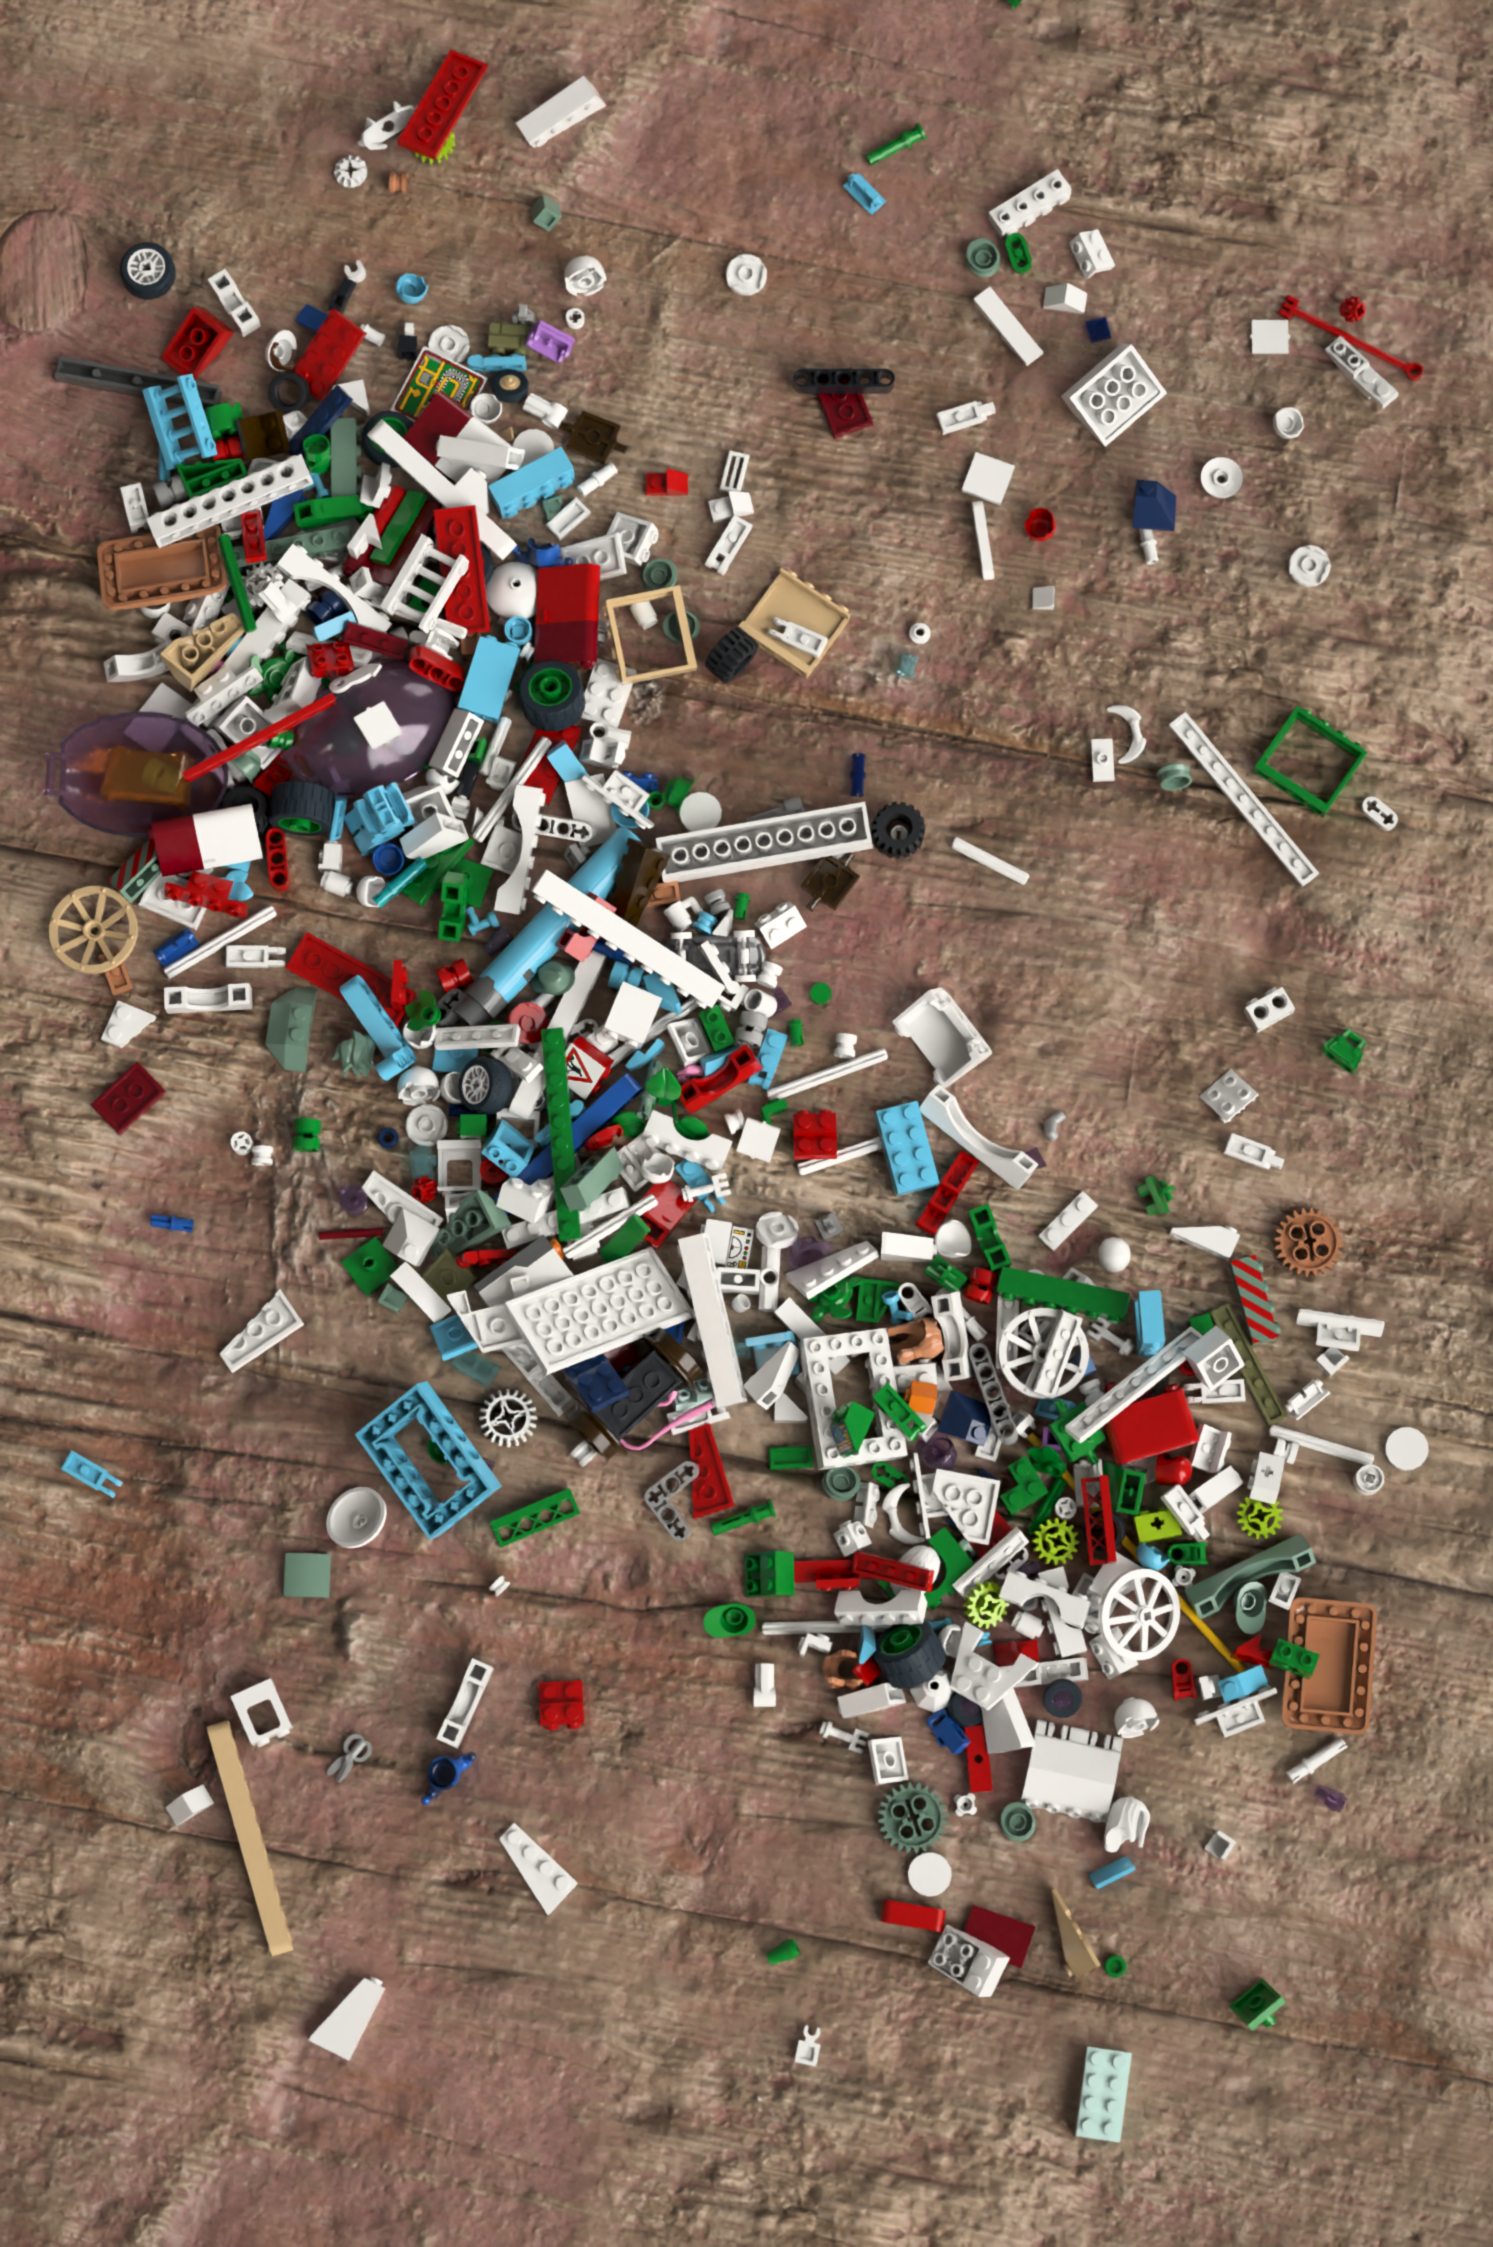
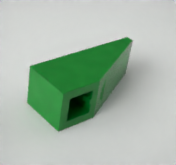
(326, 511)

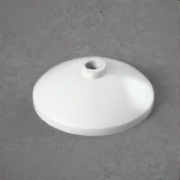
(509, 600)
(349, 1513)

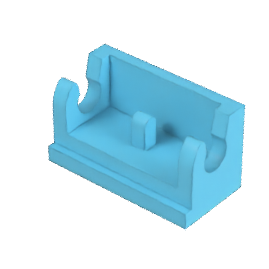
(566, 762)

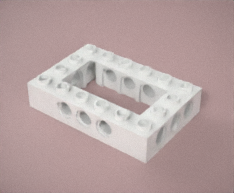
(821, 1402)

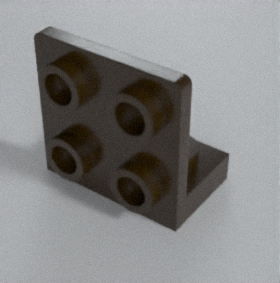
(263, 435)

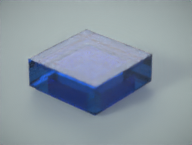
(1098, 330)

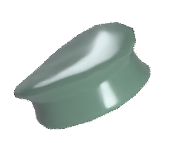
(982, 257)
(659, 574)
(671, 628)
(1174, 777)
(841, 1483)
(1017, 1822)

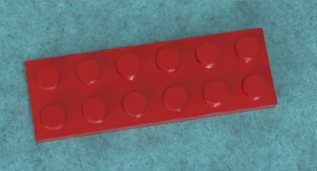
(442, 104)
(456, 535)
(331, 968)

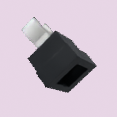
(408, 344)

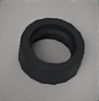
(274, 392)
(1120, 1525)

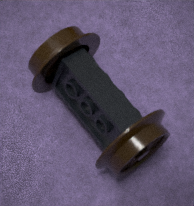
(648, 1383)

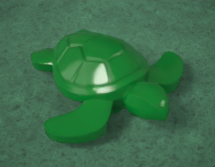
(273, 673)
(834, 1299)

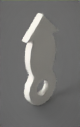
(354, 678)

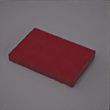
(844, 411)
(128, 1098)
(1001, 1932)

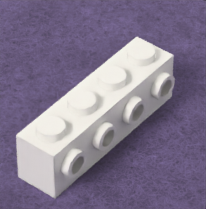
(1029, 204)

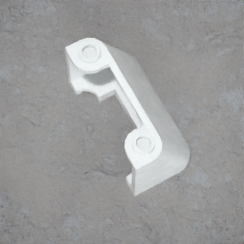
(943, 1036)

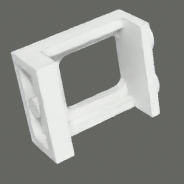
(455, 1151)
(253, 1696)

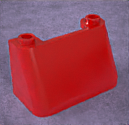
(1151, 1426)

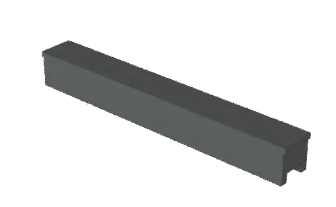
(127, 380)

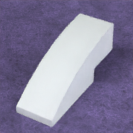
(420, 1293)

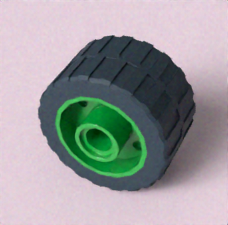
(552, 696)
(301, 808)
(909, 1654)

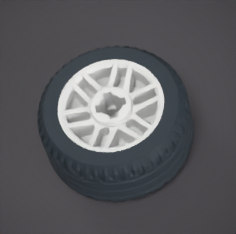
(147, 271)
(485, 1085)

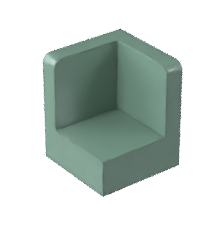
(545, 213)
(392, 1299)

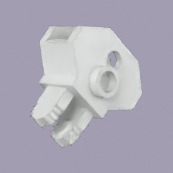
(435, 640)

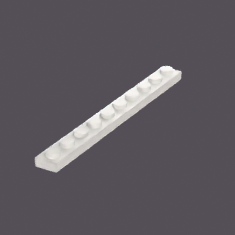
(1243, 799)

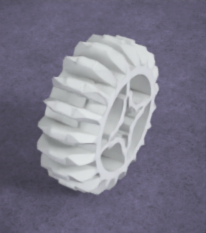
(517, 1415)

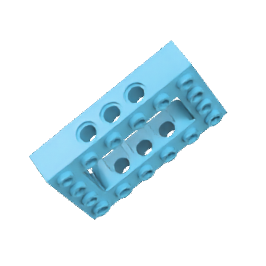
(403, 1476)

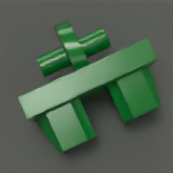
(1152, 1187)
(945, 1274)

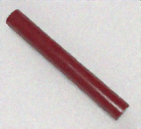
(353, 1233)

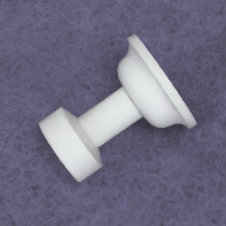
(478, 818)

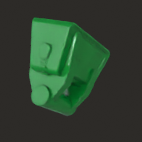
(1343, 1052)

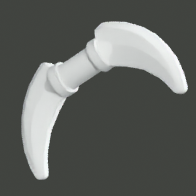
(1133, 718)
(897, 1531)

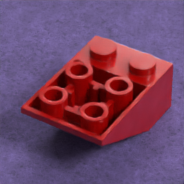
(666, 1214)

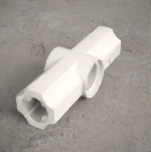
(769, 1292)

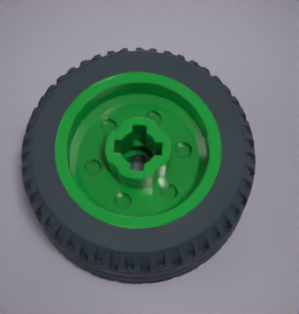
(398, 422)

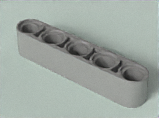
(993, 1403)

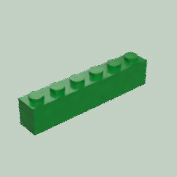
(1063, 1294)

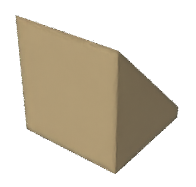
(507, 435)

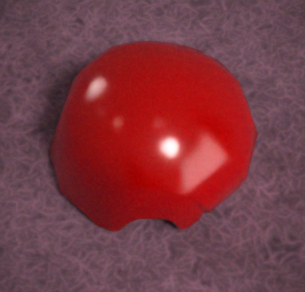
(1040, 524)

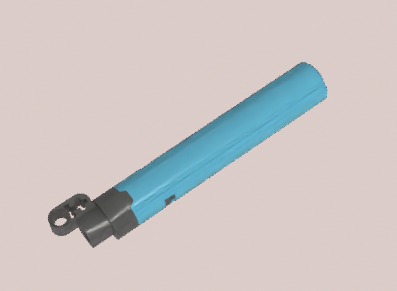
(534, 944)

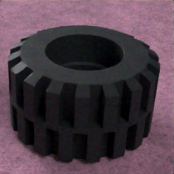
(731, 655)
(246, 795)
(898, 847)

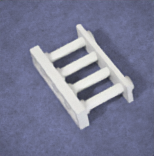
(413, 567)

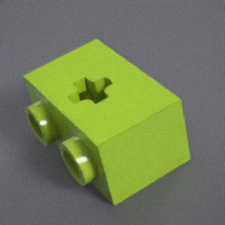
(1146, 1533)

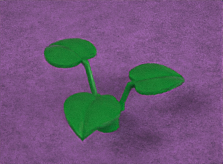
(666, 1090)

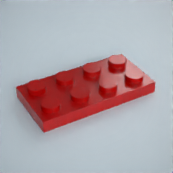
(329, 353)
(545, 774)

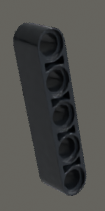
(851, 375)

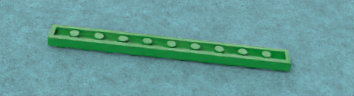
(560, 1128)

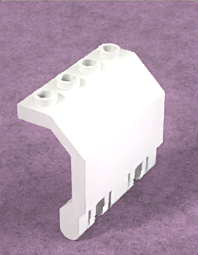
(1071, 1774)

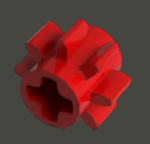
(1352, 309)
(424, 1189)

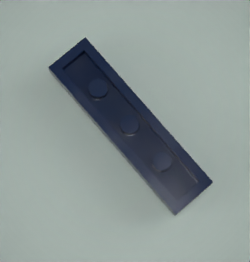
(321, 419)

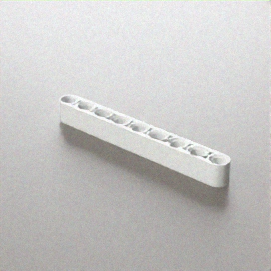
(438, 485)
(566, 1017)

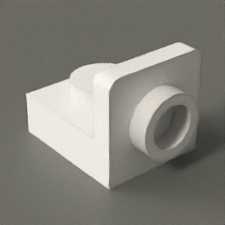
(293, 423)
(1209, 1687)

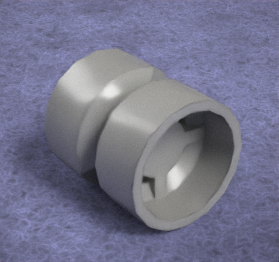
(170, 491)
(754, 1022)

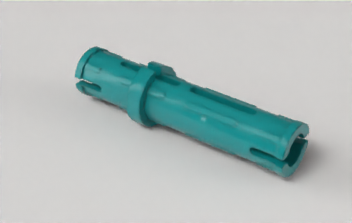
(396, 885)

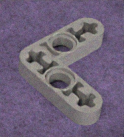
(665, 1502)

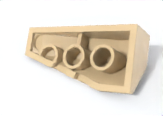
(197, 654)
(1076, 1950)

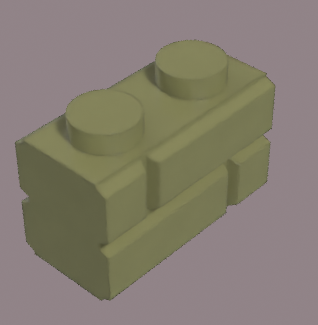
(508, 338)

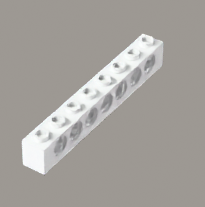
(224, 510)

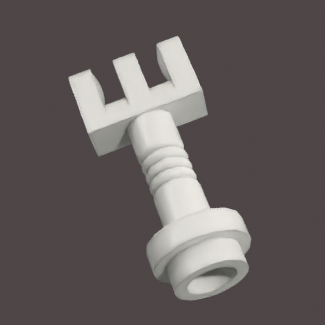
(714, 1187)
(1125, 1346)
(827, 1729)

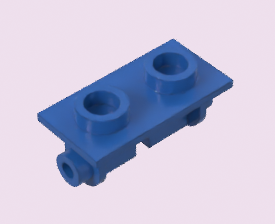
(645, 781)
(176, 947)

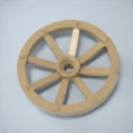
(92, 925)

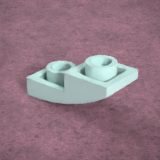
(687, 1398)

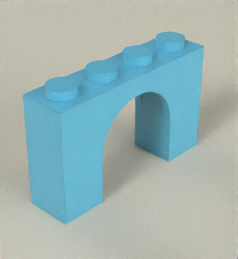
(1149, 1323)

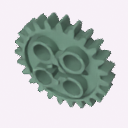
(932, 1811)

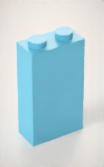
(489, 678)

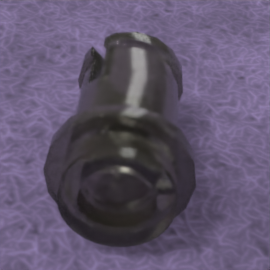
(1160, 1386)

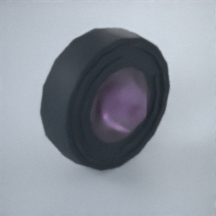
(1062, 1698)
(964, 1711)

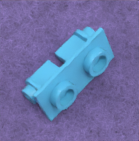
(864, 193)

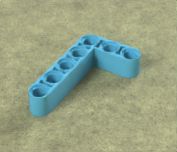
(379, 1026)

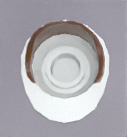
(281, 351)

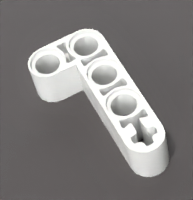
(553, 827)

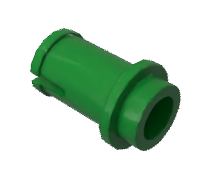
(741, 906)
(796, 1033)

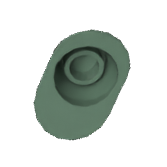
(248, 764)
(553, 979)
(1250, 1607)

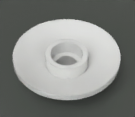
(1222, 468)

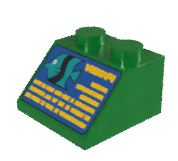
(850, 1427)

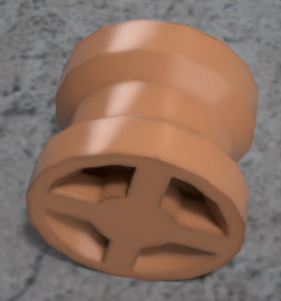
(398, 182)

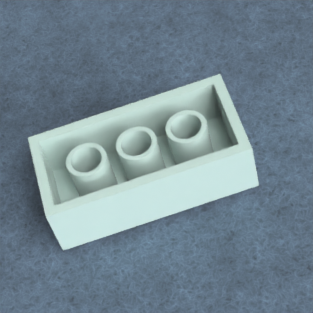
(1103, 2094)

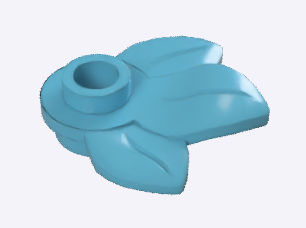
(240, 890)

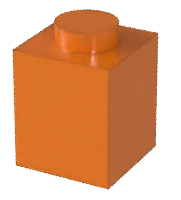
(921, 1397)

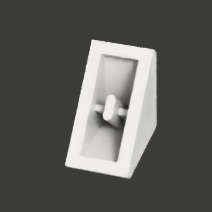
(1065, 298)
(357, 391)
(787, 1411)
(189, 1804)

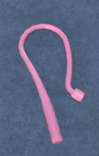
(684, 1417)

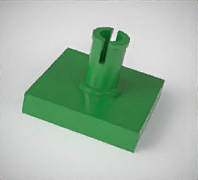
(478, 881)
(370, 1266)
(1258, 2005)

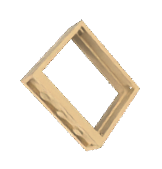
(612, 632)

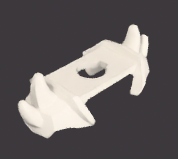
(373, 134)

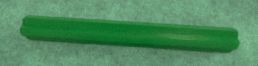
(237, 583)

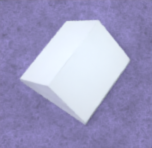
(689, 1041)
(887, 1760)

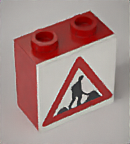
(586, 1067)

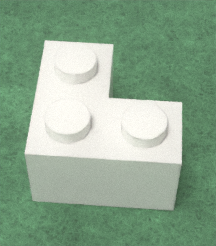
(526, 1200)

